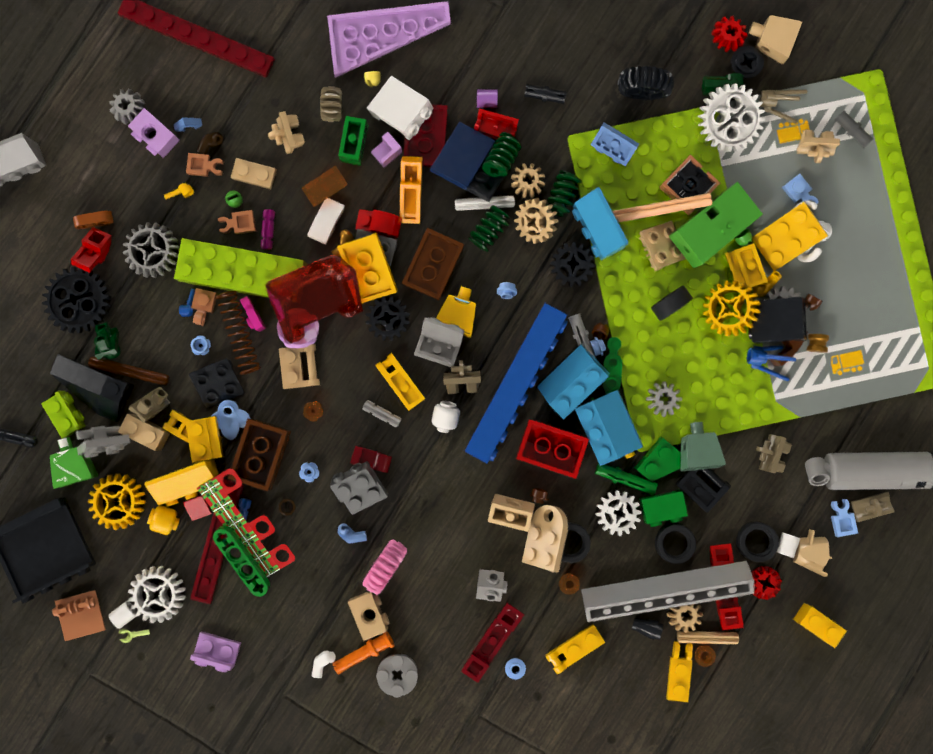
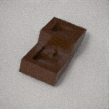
(790, 350)

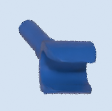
(186, 310)

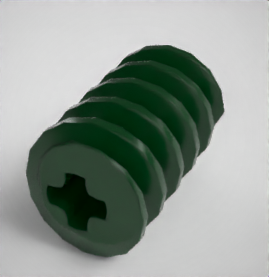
(502, 155)
(562, 192)
(489, 228)

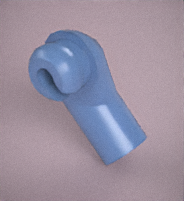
(350, 535)

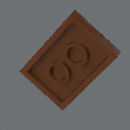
(433, 264)

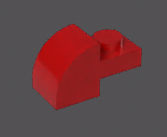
(379, 222)
(93, 250)

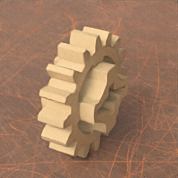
(538, 221)

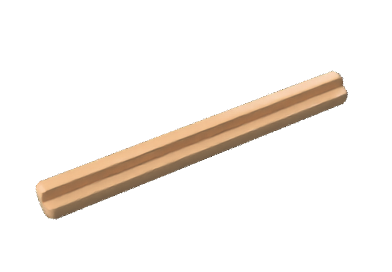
(663, 207)

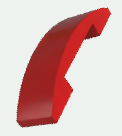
(728, 609)

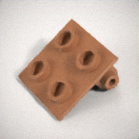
(79, 615)

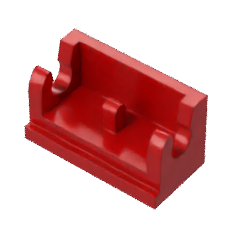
(493, 124)

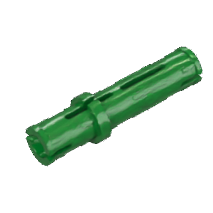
(625, 478)

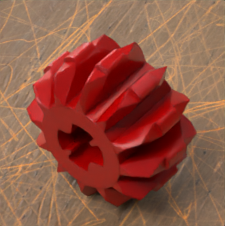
(726, 39)

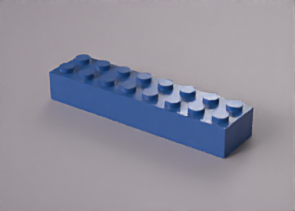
(516, 382)

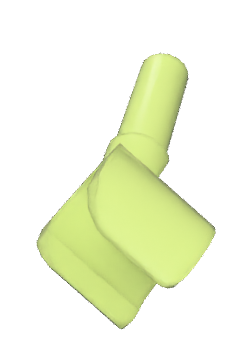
(132, 634)

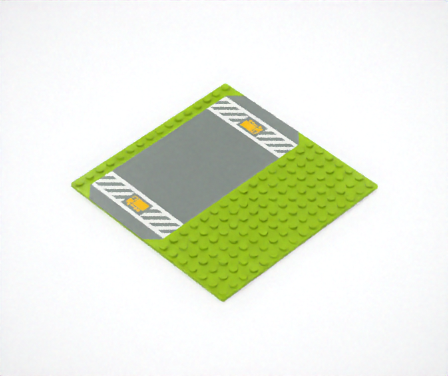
(868, 273)

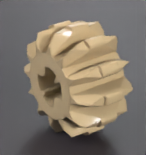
(532, 175)
(685, 622)

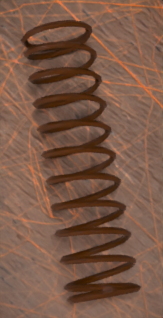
(225, 295)

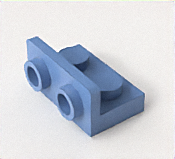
(614, 144)

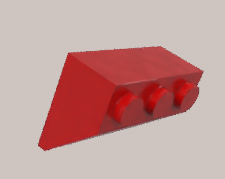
(552, 448)

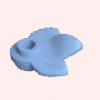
(230, 422)

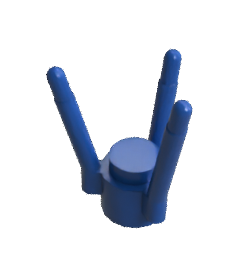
(757, 357)

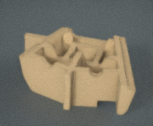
(813, 553)

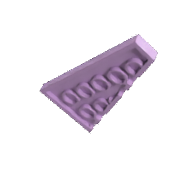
(371, 34)

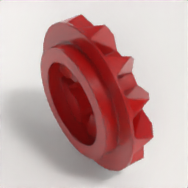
(773, 578)

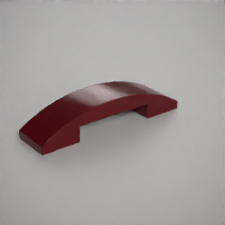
(491, 642)

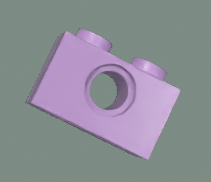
(144, 124)

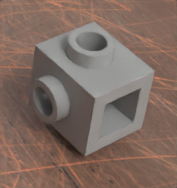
(491, 585)

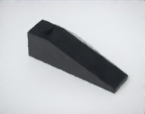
(95, 388)

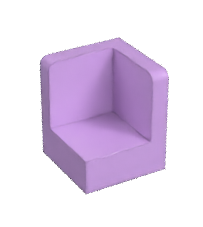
(387, 150)

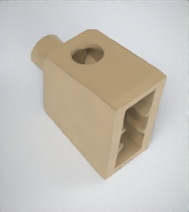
(776, 37)

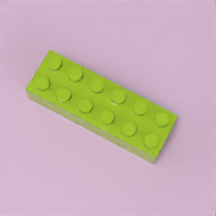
(230, 267)

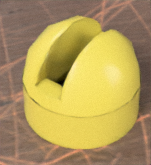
(372, 78)

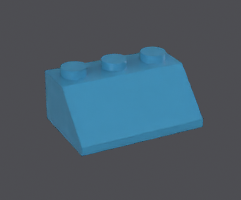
(599, 224)
(573, 381)
(609, 427)

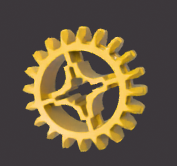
(718, 296)
(102, 492)

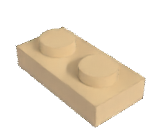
(253, 173)

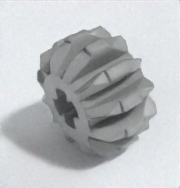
(121, 102)
(660, 404)

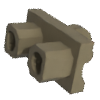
(462, 375)
(150, 404)
(772, 452)
(872, 506)

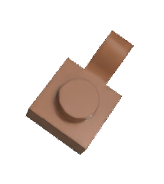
(203, 302)

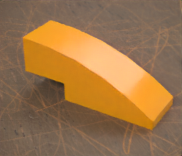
(411, 189)

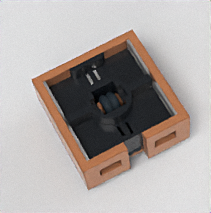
(695, 179)

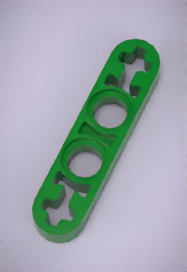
(238, 562)

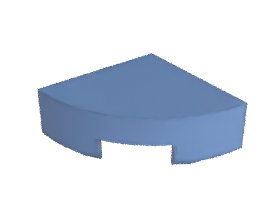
(180, 125)

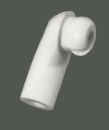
(320, 661)

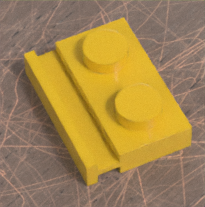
(746, 266)
(204, 439)

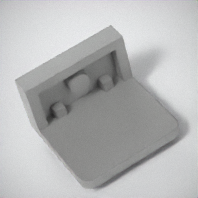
(439, 342)

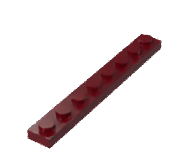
(196, 36)

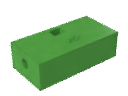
(715, 225)

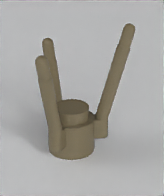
(771, 97)

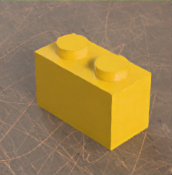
(819, 625)

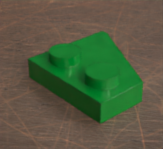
(659, 460)

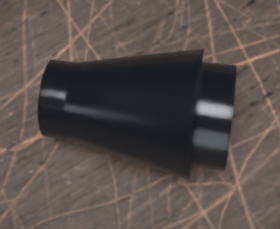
(649, 628)

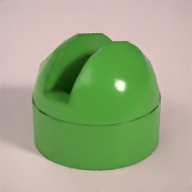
(235, 202)
(744, 238)

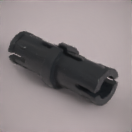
(545, 94)

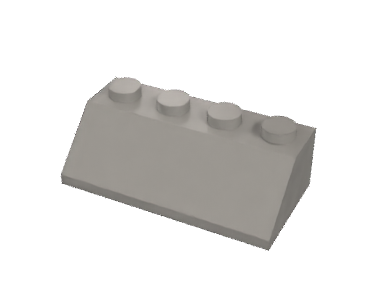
(18, 157)

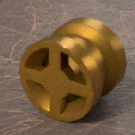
(818, 343)

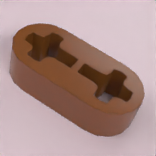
(93, 219)

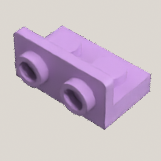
(215, 652)

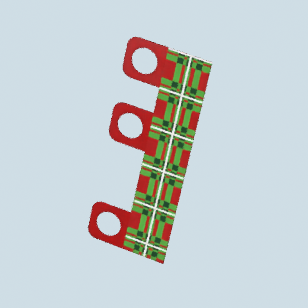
(217, 497)

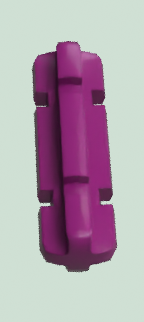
(267, 229)

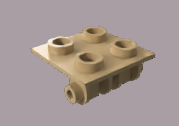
(660, 246)

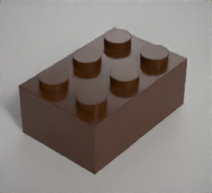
(260, 454)

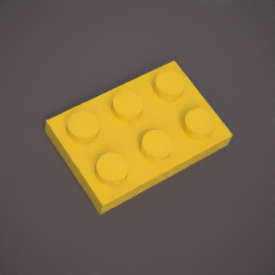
(789, 236)
(371, 267)

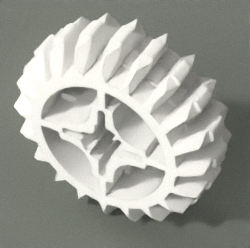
(150, 588)

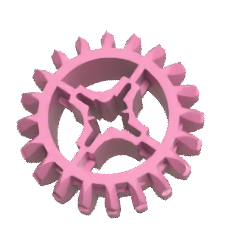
(385, 567)

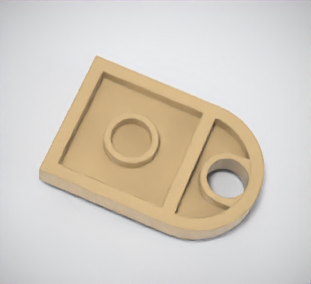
(546, 538)

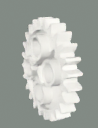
(721, 103)

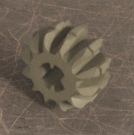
(331, 104)

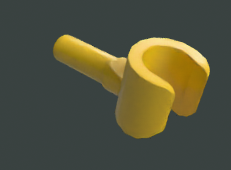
(183, 188)

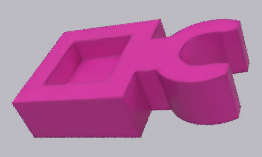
(254, 319)

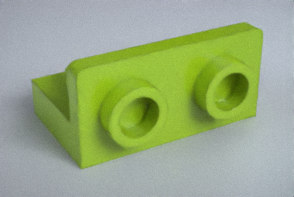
(64, 414)

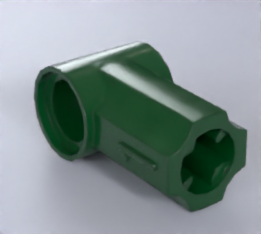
(710, 83)

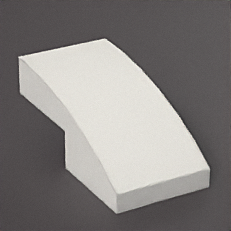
(325, 220)

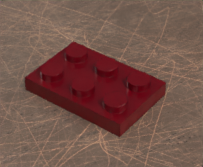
(430, 137)

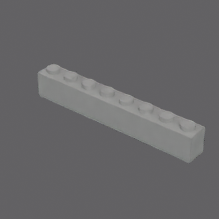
(668, 591)

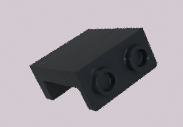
(779, 321)

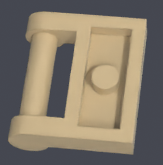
(292, 367)

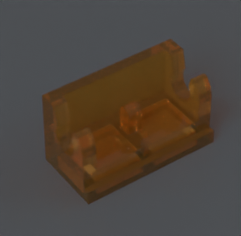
(324, 186)

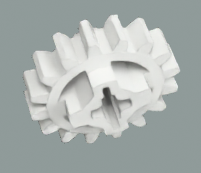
(615, 522)

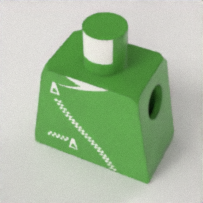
(68, 467)

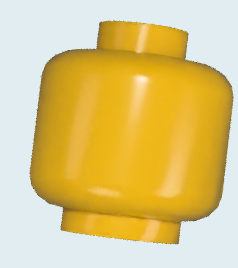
(163, 520)

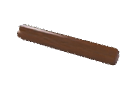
(129, 371)

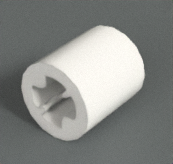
(788, 545)
(122, 615)

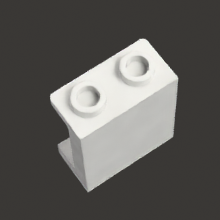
(400, 107)

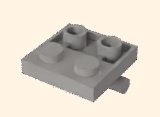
(100, 441)

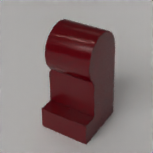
(377, 460)

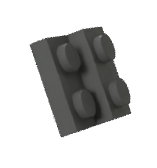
(358, 487)

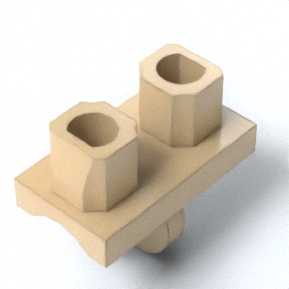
(284, 133)
(818, 147)

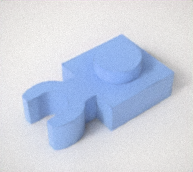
(798, 189)
(843, 522)

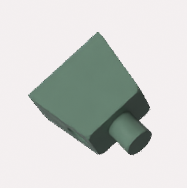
(700, 450)

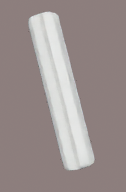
(479, 203)

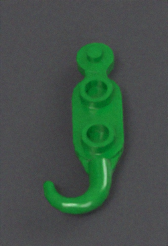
(613, 365)

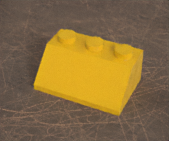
(181, 483)

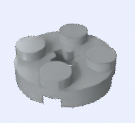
(385, 676)

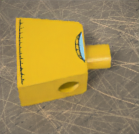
(459, 311)

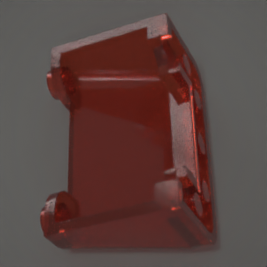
(313, 294)

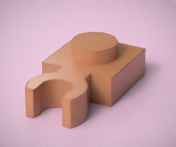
(201, 165)
(241, 222)

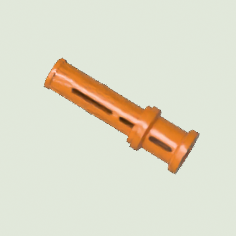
(372, 648)

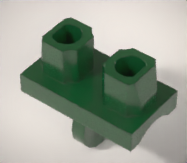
(106, 342)

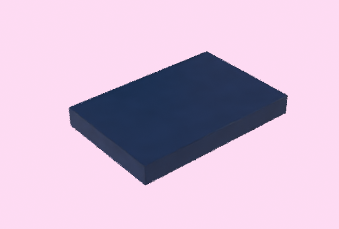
(462, 156)

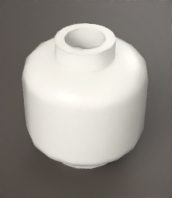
(445, 416)

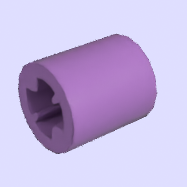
(487, 98)

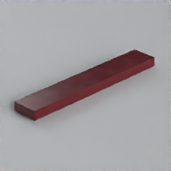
(212, 556)

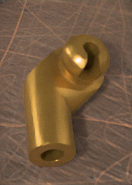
(346, 236)

